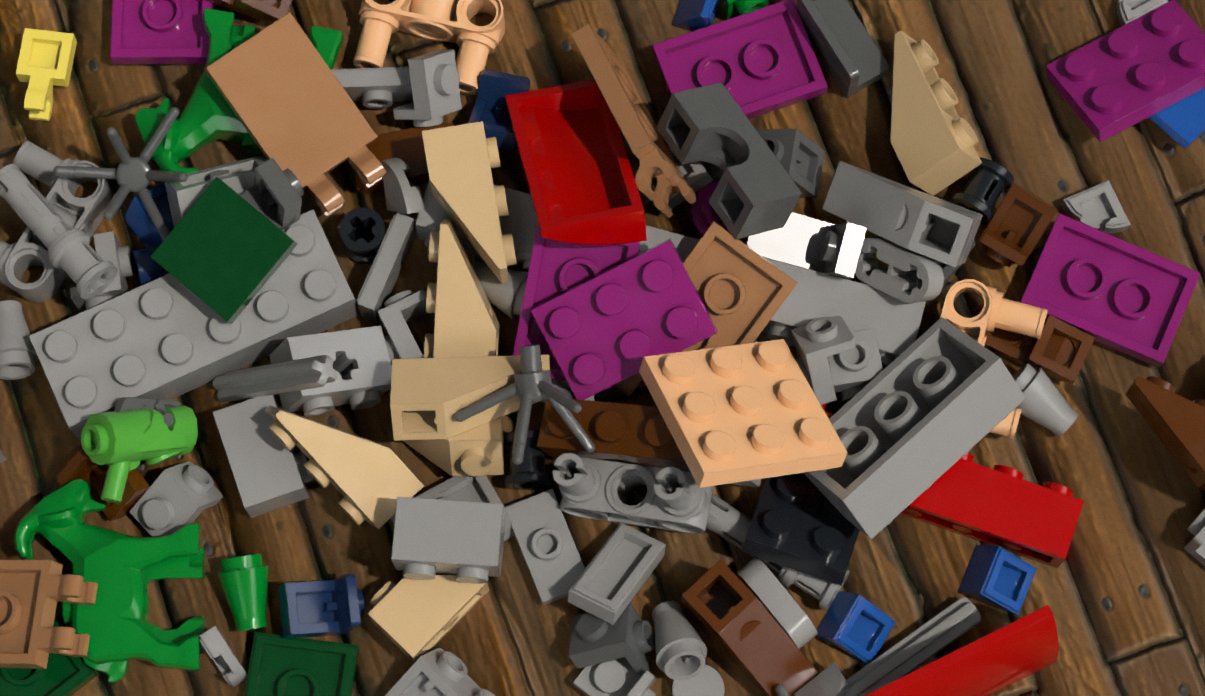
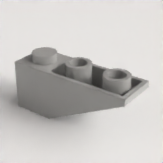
(903, 214)

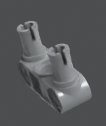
(76, 212)
(601, 490)

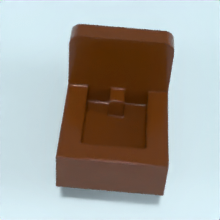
(1017, 226)
(82, 467)

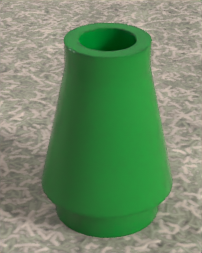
(245, 588)

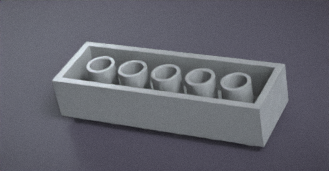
(171, 342)

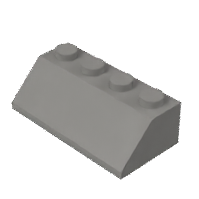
(915, 424)

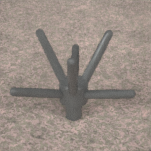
(133, 173)
(532, 386)

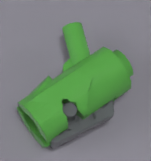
(134, 433)

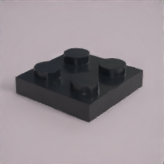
(801, 529)

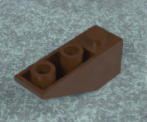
(1175, 421)
(746, 631)

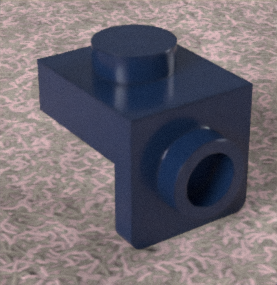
(492, 107)
(320, 607)

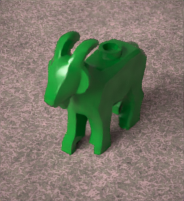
(207, 112)
(122, 570)

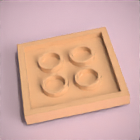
(742, 412)

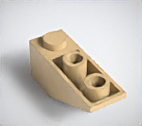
(925, 127)
(463, 185)
(461, 309)
(433, 390)
(359, 468)

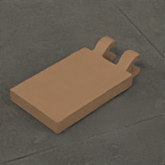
(297, 109)
(634, 122)
(736, 288)
(28, 612)

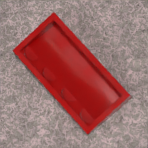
(576, 165)
(987, 662)

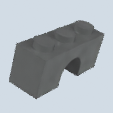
(712, 128)

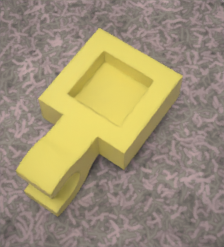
(44, 63)

